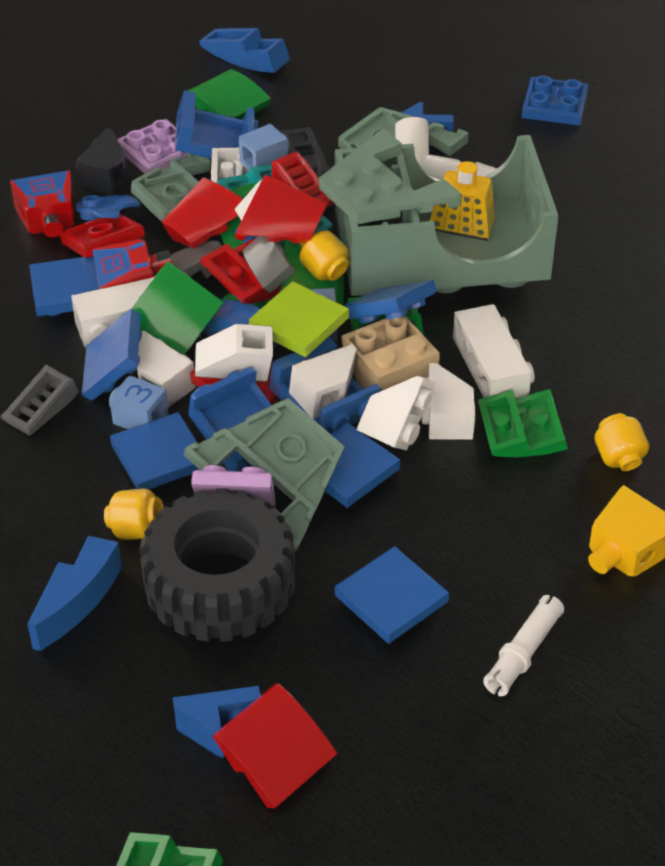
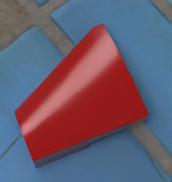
(281, 213)

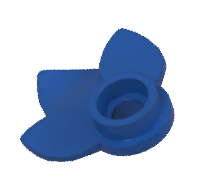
(104, 207)

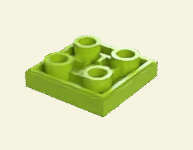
(300, 318)

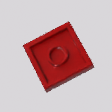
(101, 233)

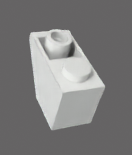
(235, 350)
(164, 367)
(322, 379)
(452, 408)
(395, 412)

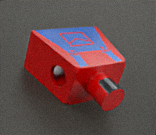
(45, 202)
(127, 263)

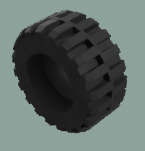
(224, 602)

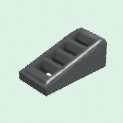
(45, 380)

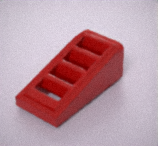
(293, 167)

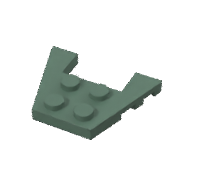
(385, 119)
(166, 188)
(373, 192)
(286, 446)

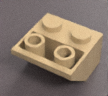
(390, 352)

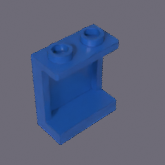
(202, 131)
(226, 406)
(334, 415)

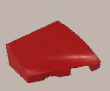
(202, 214)

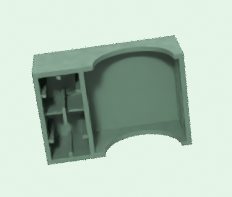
(412, 251)

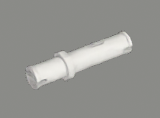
(516, 656)

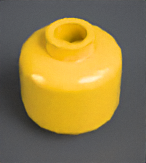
(325, 256)
(621, 442)
(131, 513)

